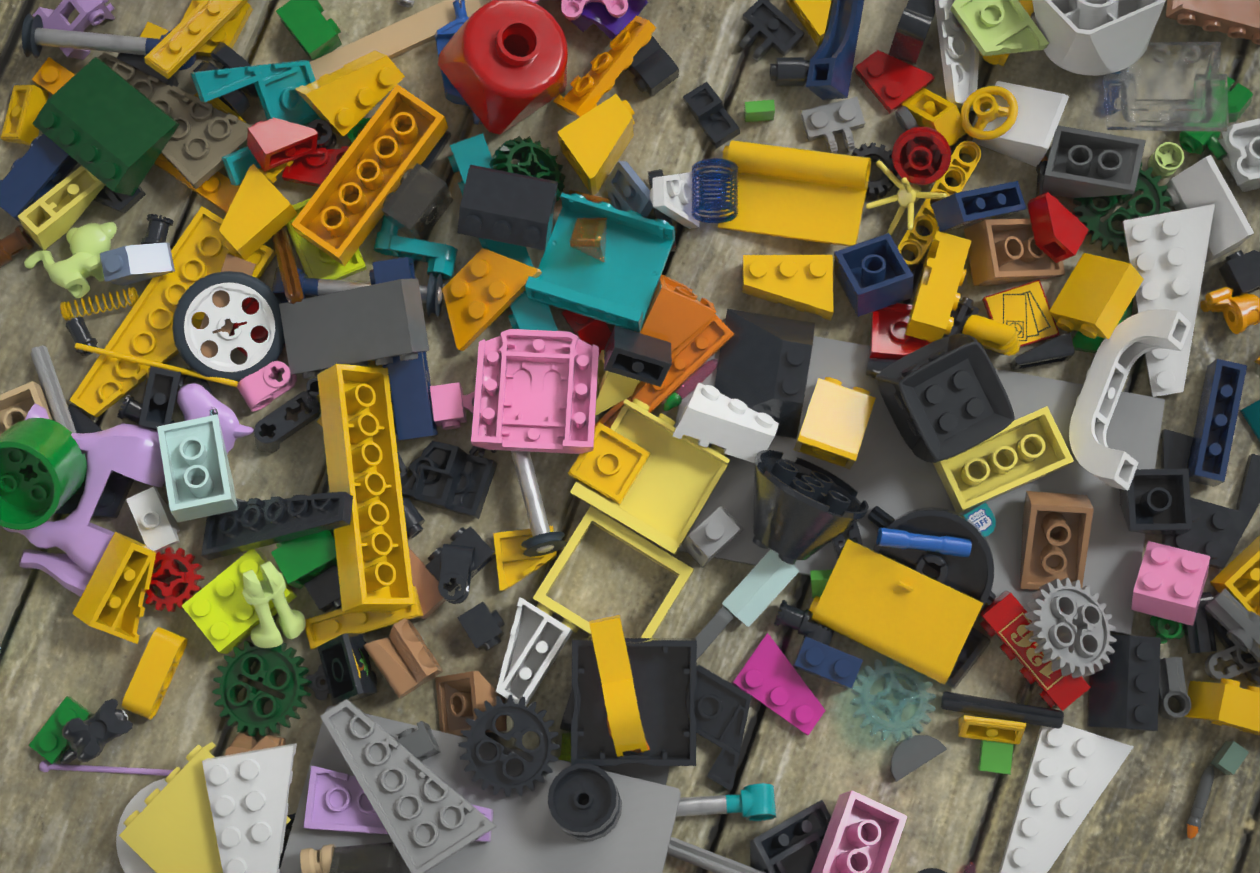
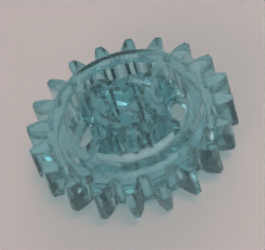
(879, 701)

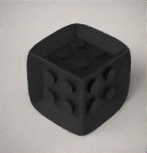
(945, 398)

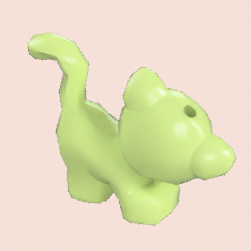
(85, 245)

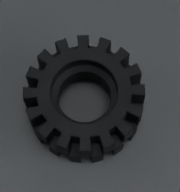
(884, 184)

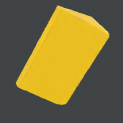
(22, 111)
(990, 729)

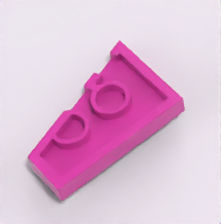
(779, 686)

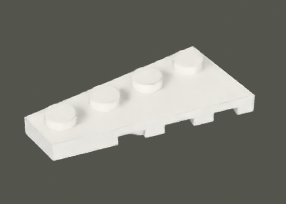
(958, 55)

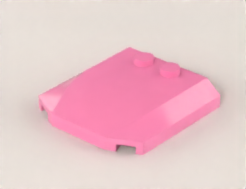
(535, 392)

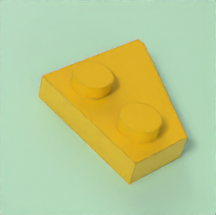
(511, 562)

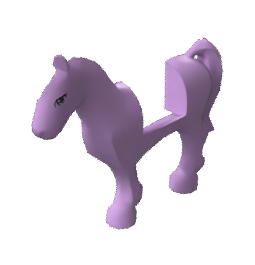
(128, 451)

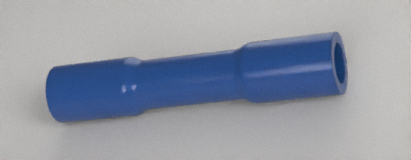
(903, 540)

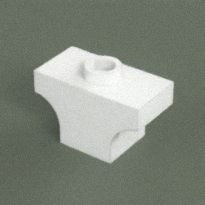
(154, 519)

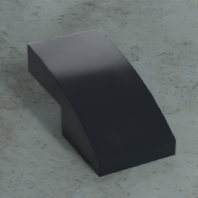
(711, 115)

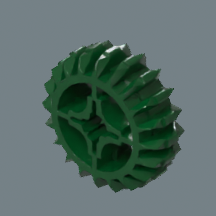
(531, 159)

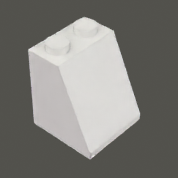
(1034, 127)

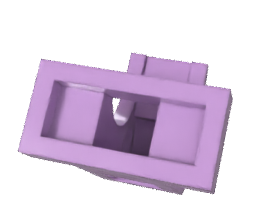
(90, 12)

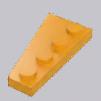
(606, 68)

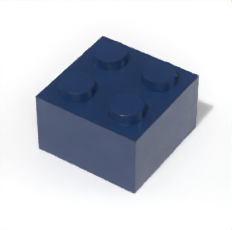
(873, 274)

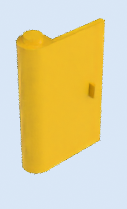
(798, 193)
(896, 611)

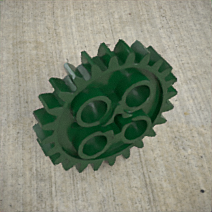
(1103, 231)
(250, 713)

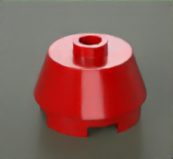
(921, 155)

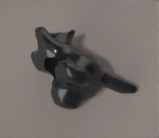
(90, 736)

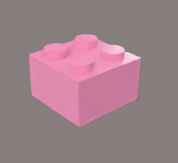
(1170, 583)

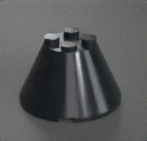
(800, 506)

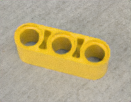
(154, 673)

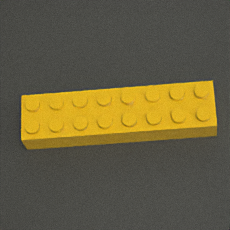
(365, 464)

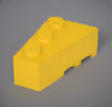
(351, 91)
(792, 281)
(1242, 578)
(118, 588)
(1226, 704)

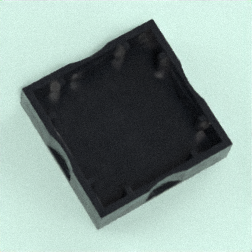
(665, 695)

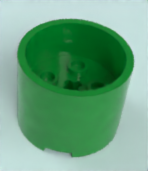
(37, 472)

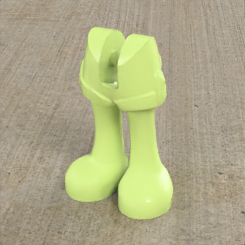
(258, 594)

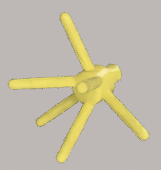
(906, 197)

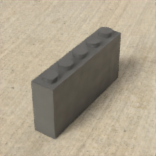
(355, 327)

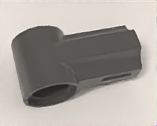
(1172, 685)

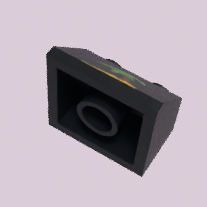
(347, 668)

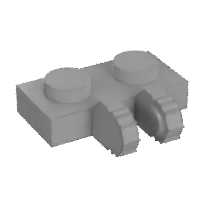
(834, 119)

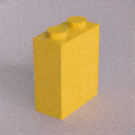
(1096, 296)

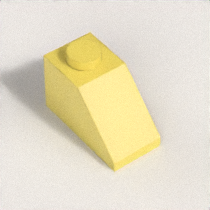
(612, 387)

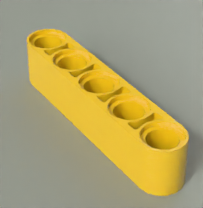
(925, 217)

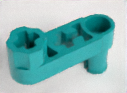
(440, 257)

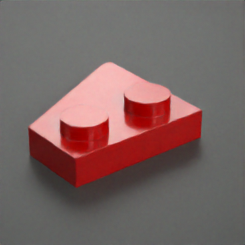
(892, 79)

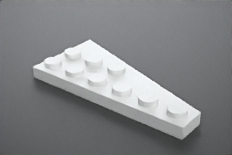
(1171, 259)
(1059, 790)
(250, 806)

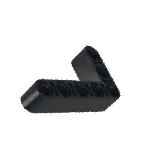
(912, 30)

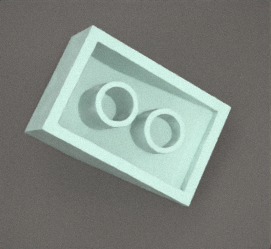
(196, 468)

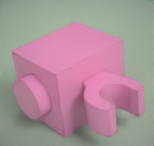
(450, 405)

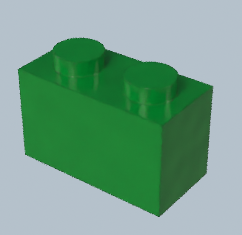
(310, 27)

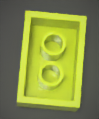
(221, 607)

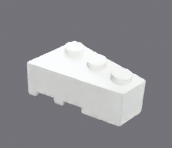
(725, 423)

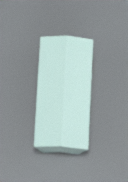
(760, 587)

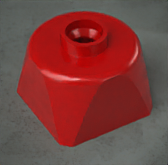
(507, 62)

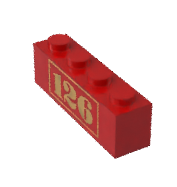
(1008, 621)

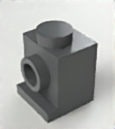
(419, 742)

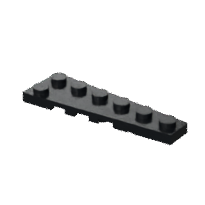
(274, 521)

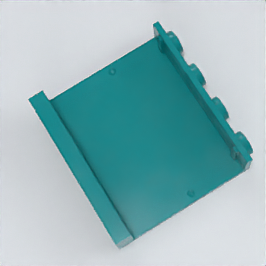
(608, 290)

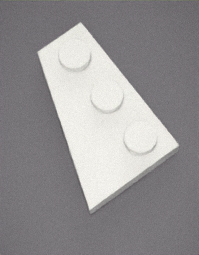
(674, 198)

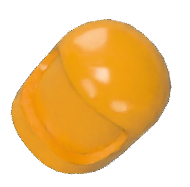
(1237, 311)

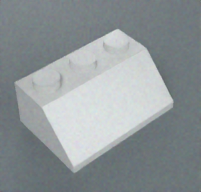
(1204, 186)

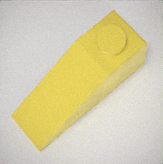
(60, 207)

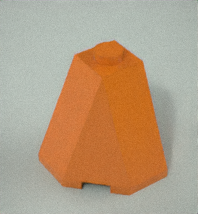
(675, 312)

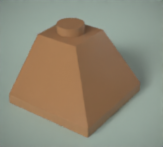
(459, 696)

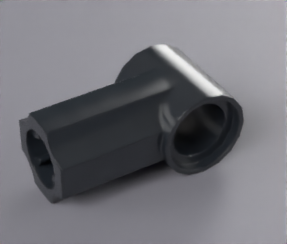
(1201, 635)

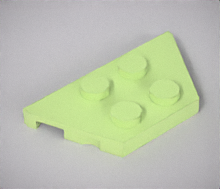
(998, 26)

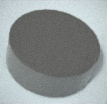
(905, 119)

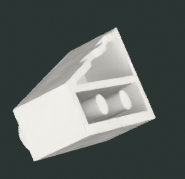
(530, 651)

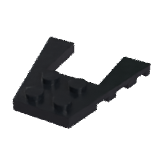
(1214, 527)

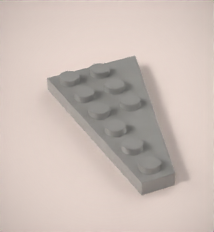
(413, 803)

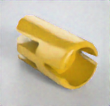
(992, 334)

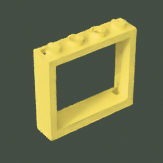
(631, 539)

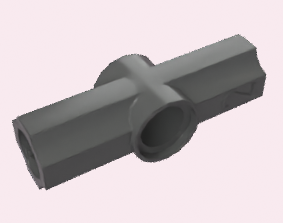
(1241, 625)

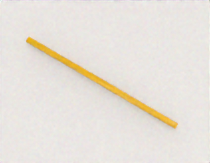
(154, 364)

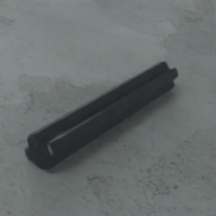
(1002, 709)

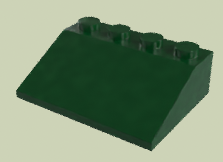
(107, 126)

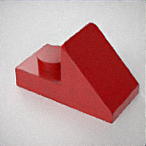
(588, 329)

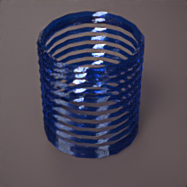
(715, 204)

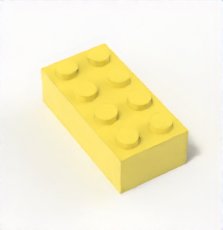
(1005, 462)

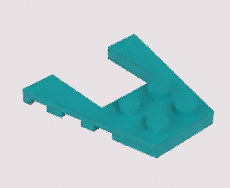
(276, 92)

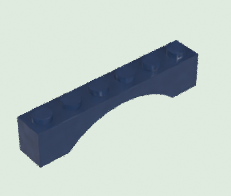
(833, 62)

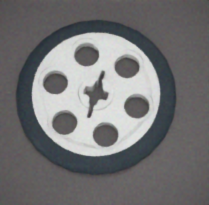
(199, 299)

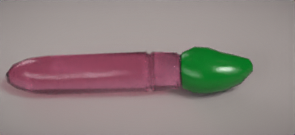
(699, 376)

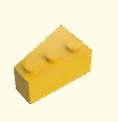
(938, 288)

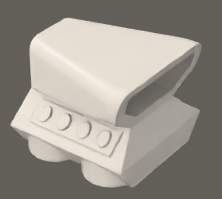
(1243, 155)

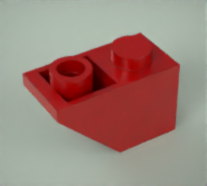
(1055, 227)

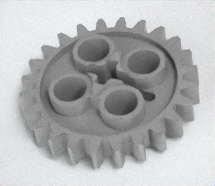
(1070, 628)

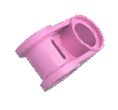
(262, 386)

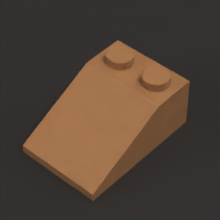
(1007, 253)
(1054, 538)

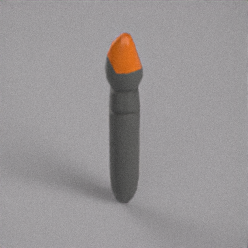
(1200, 802)

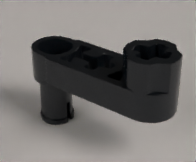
(276, 423)

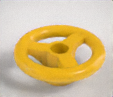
(982, 100)

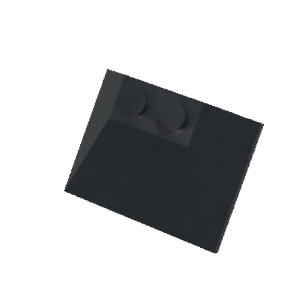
(767, 366)
(792, 843)

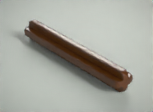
(287, 266)

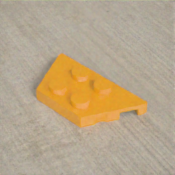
(483, 293)

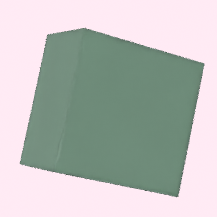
(1229, 757)

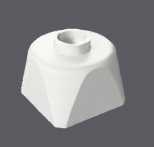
(1096, 34)

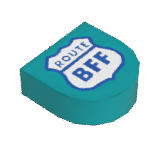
(982, 518)

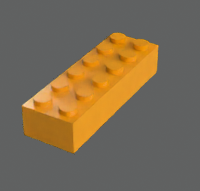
(372, 167)

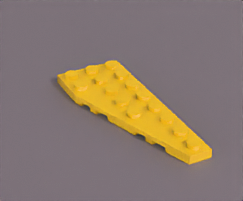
(149, 324)

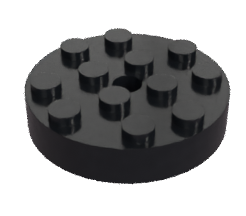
(965, 574)

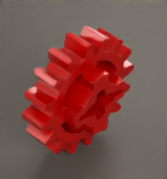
(172, 591)

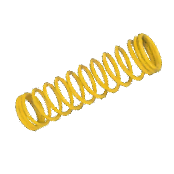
(66, 309)

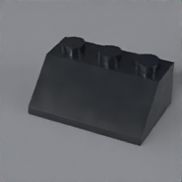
(507, 207)
(1127, 687)

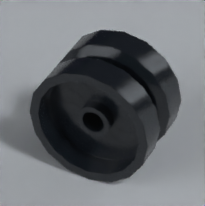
(225, 58)
(589, 820)

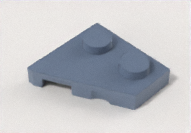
(628, 190)

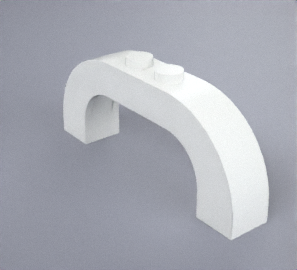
(1105, 383)

